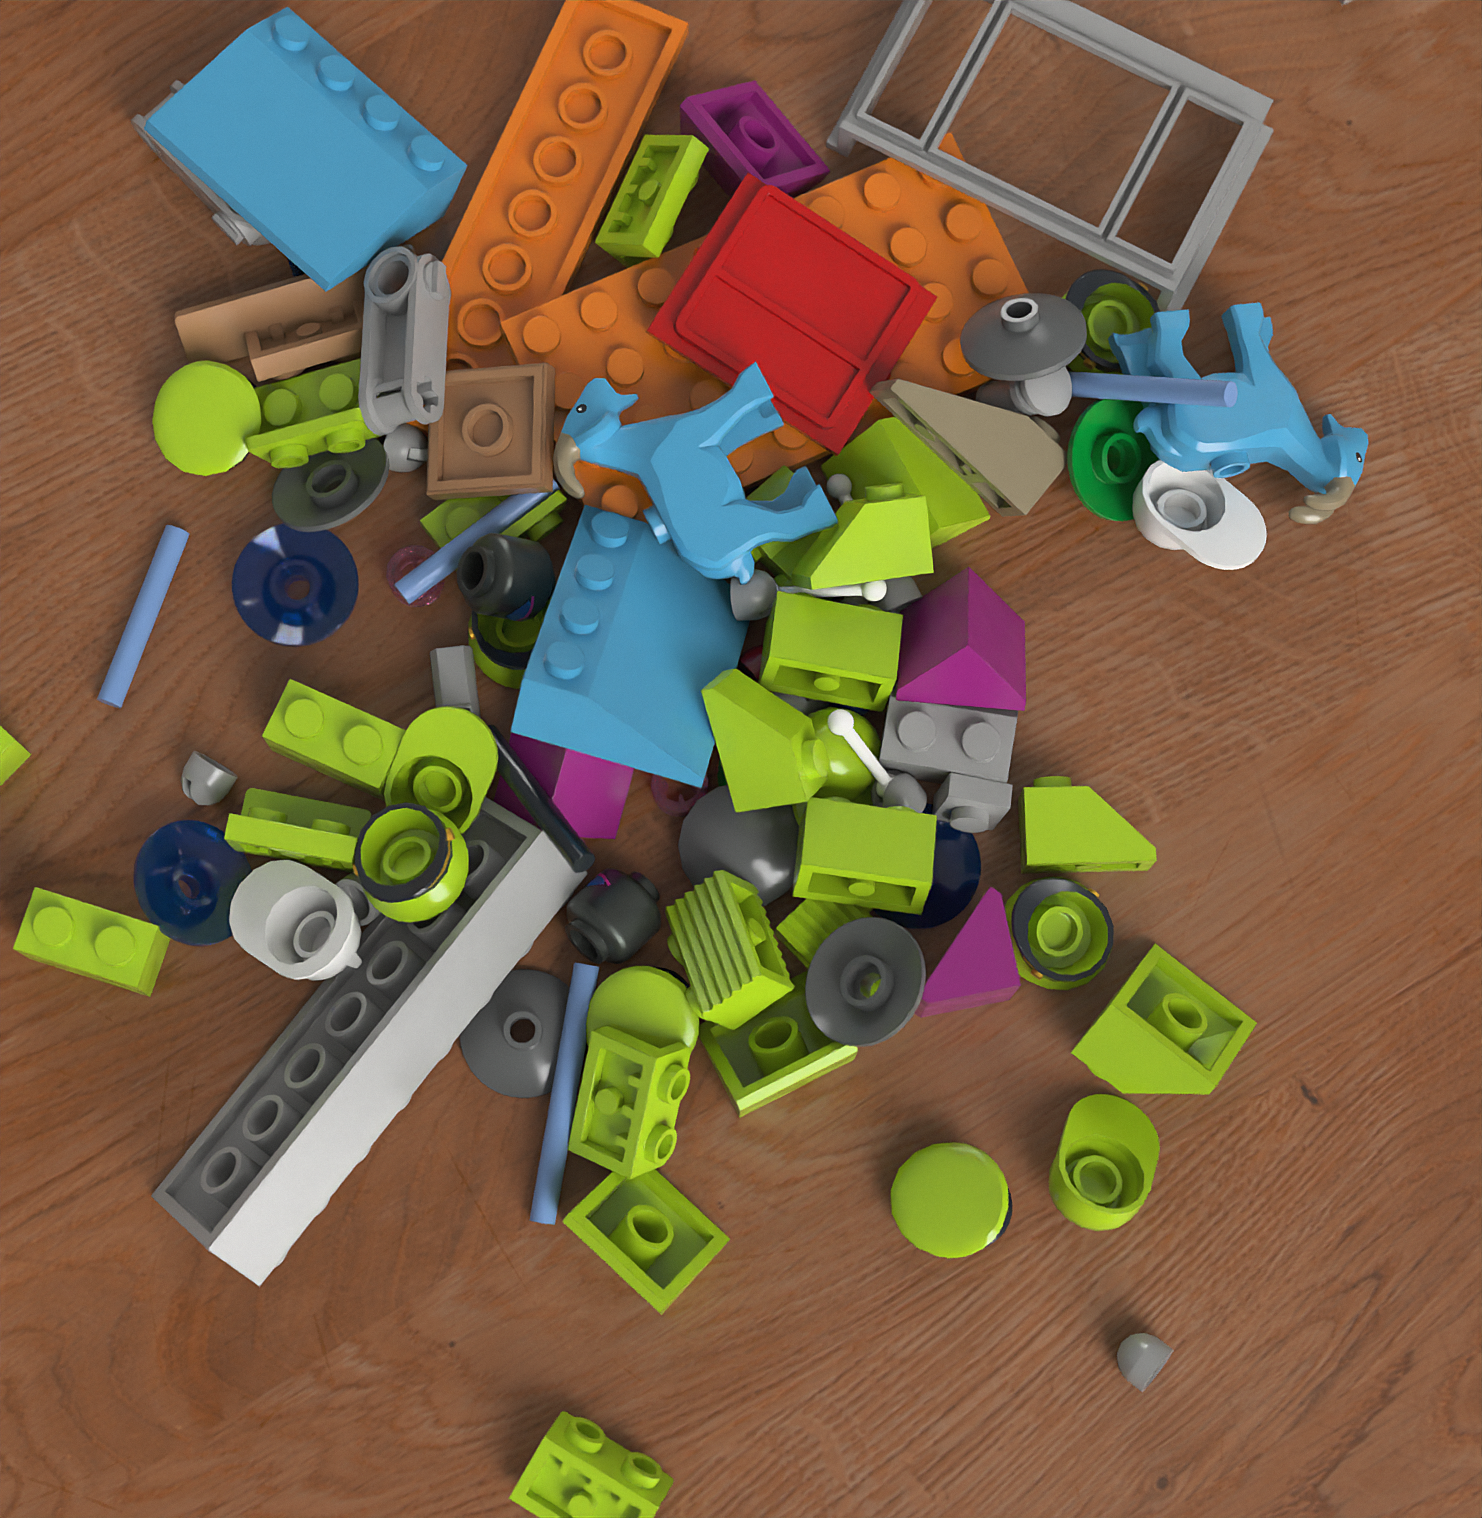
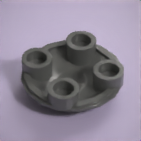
(747, 844)

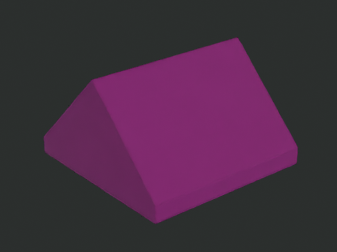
(750, 137)
(962, 648)
(582, 786)
(977, 966)

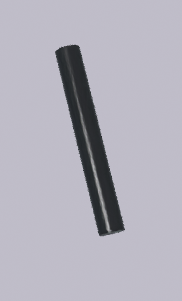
(541, 806)

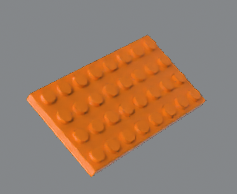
(889, 207)

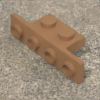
(279, 326)

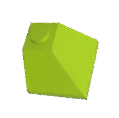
(1164, 1032)

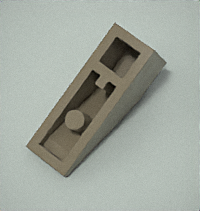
(990, 448)

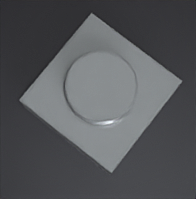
(971, 802)

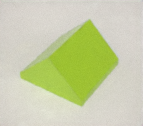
(893, 454)
(772, 1051)
(647, 1234)

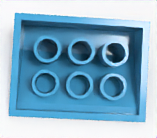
(308, 149)
(629, 652)

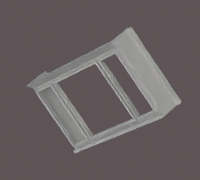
(1117, 45)

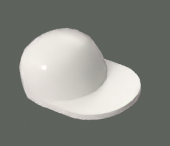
(1198, 515)

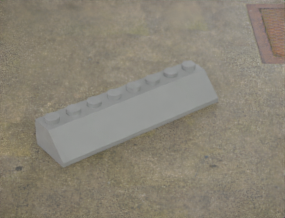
(362, 1051)

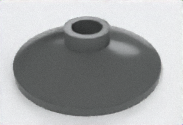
(1023, 336)
(330, 487)
(846, 970)
(499, 1060)

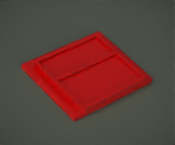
(798, 302)

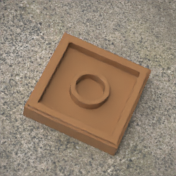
(493, 433)

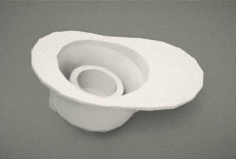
(295, 921)

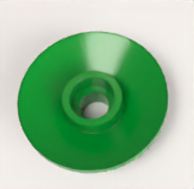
(1104, 432)

